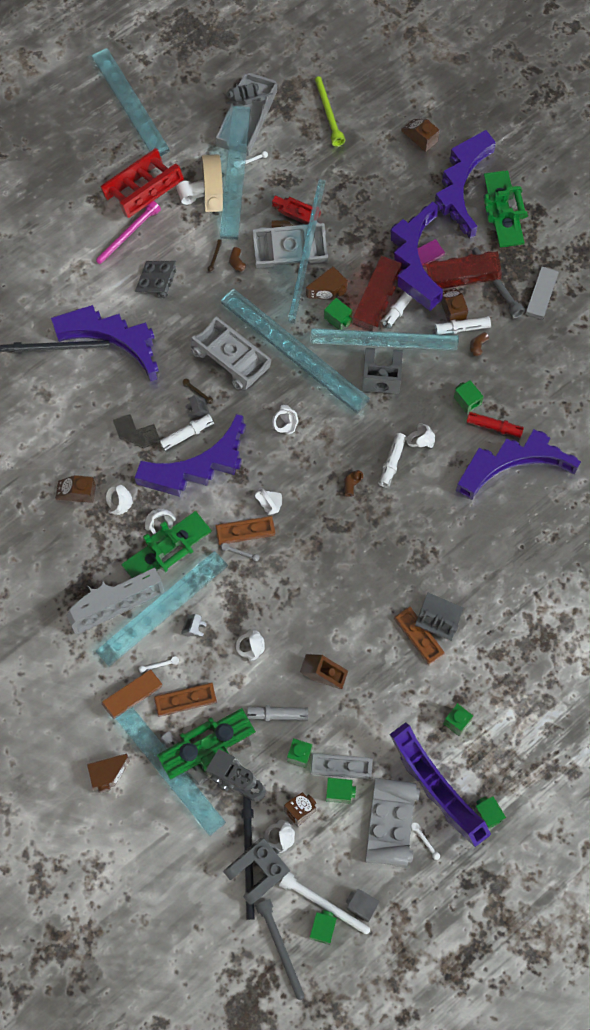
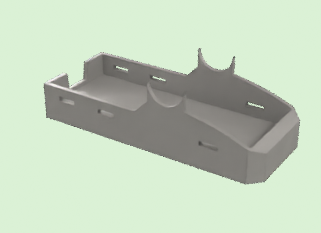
(258, 111)
(112, 601)

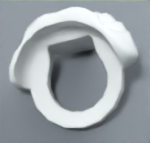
(289, 417)
(427, 439)
(125, 500)
(269, 500)
(149, 521)
(256, 643)
(286, 836)

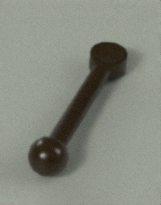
(210, 268)
(186, 382)

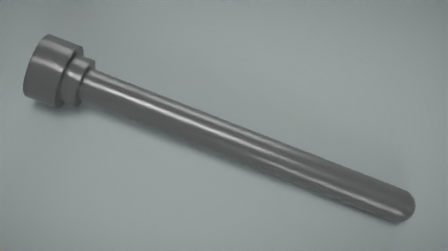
(516, 308)
(265, 910)

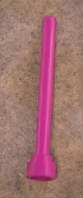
(150, 210)

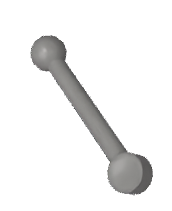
(225, 547)

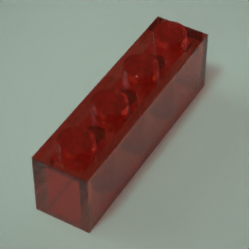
(465, 270)
(376, 294)

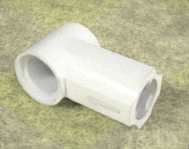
(190, 191)

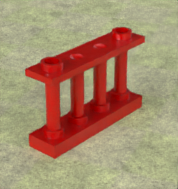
(147, 193)

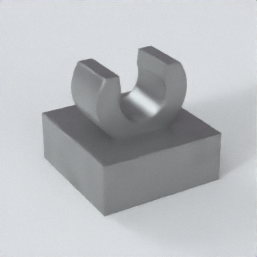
(198, 406)
(192, 624)

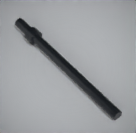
(18, 347)
(247, 814)

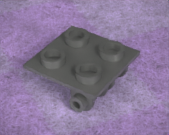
(245, 94)
(157, 277)
(439, 616)

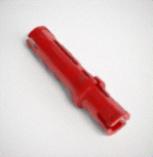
(494, 424)

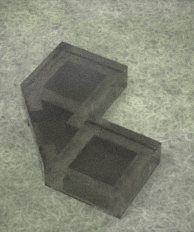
(141, 437)

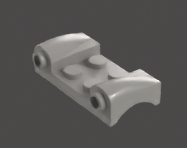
(286, 245)
(231, 352)
(391, 822)

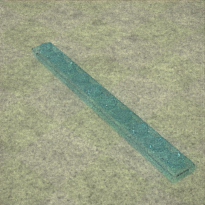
(295, 351)

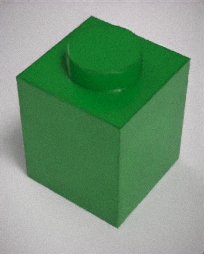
(338, 314)
(468, 396)
(458, 719)
(299, 753)
(340, 790)
(489, 811)
(323, 927)

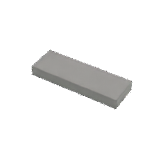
(542, 293)
(341, 766)

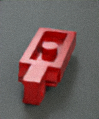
(293, 208)

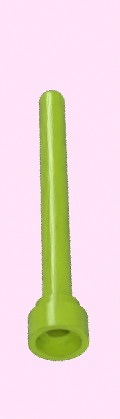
(337, 137)

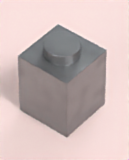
(362, 904)

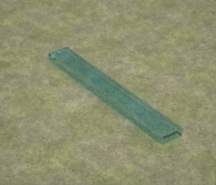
(130, 102)
(235, 173)
(306, 251)
(384, 339)
(161, 609)
(182, 784)

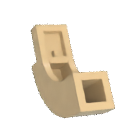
(212, 182)

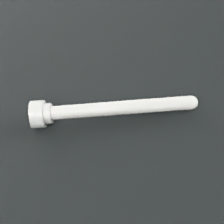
(289, 882)

